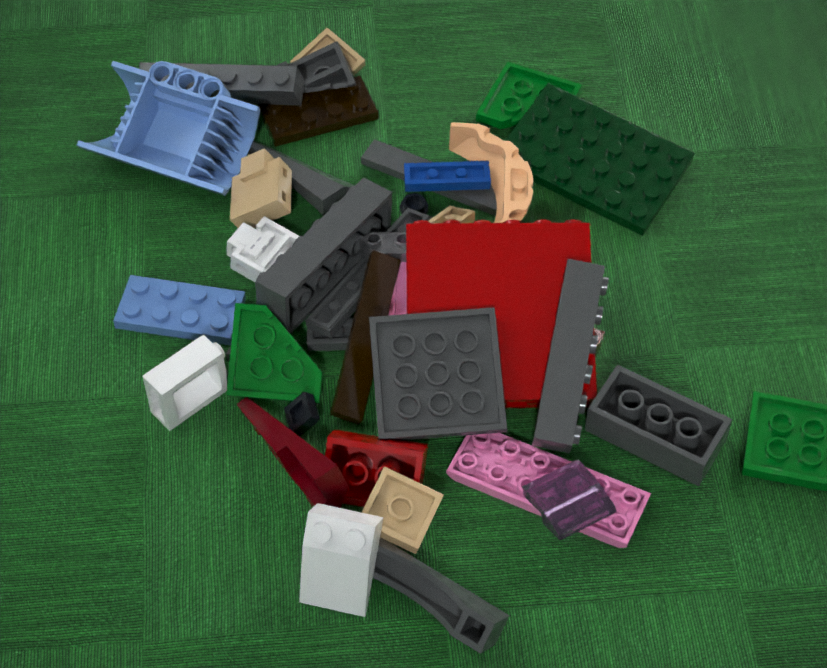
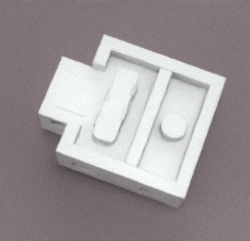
(257, 249)

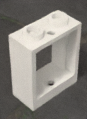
(177, 371)

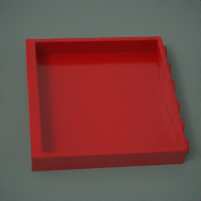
(506, 268)

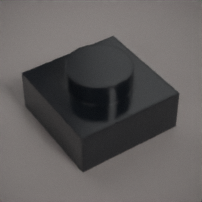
(302, 413)

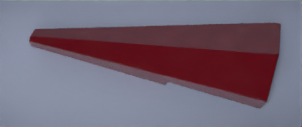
(306, 466)

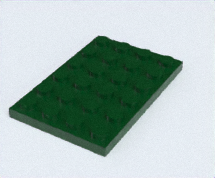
(599, 158)

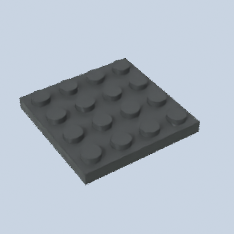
(437, 374)

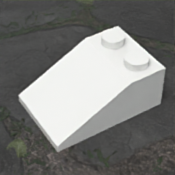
(339, 558)

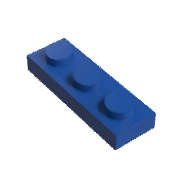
(447, 176)

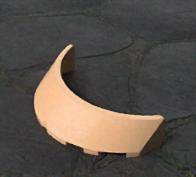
(509, 173)

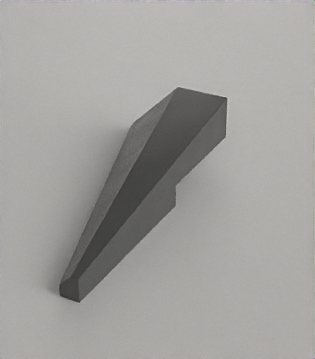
(324, 69)
(313, 184)

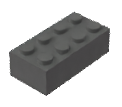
(658, 425)

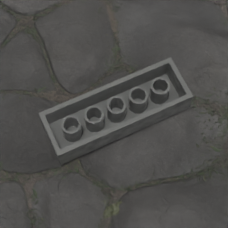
(323, 254)

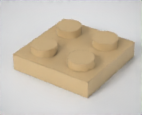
(405, 508)

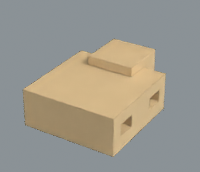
(260, 189)

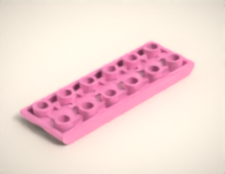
(504, 464)

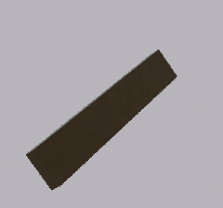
(357, 365)

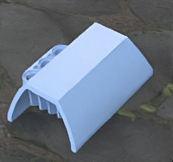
(181, 129)

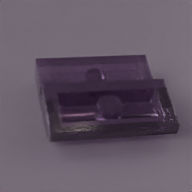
(569, 499)

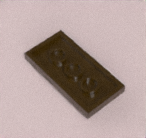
(319, 113)

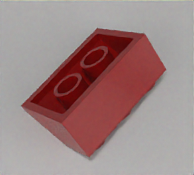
(364, 457)

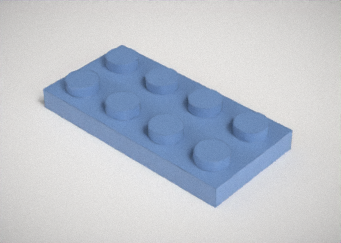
(178, 309)

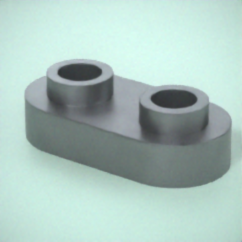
(385, 242)

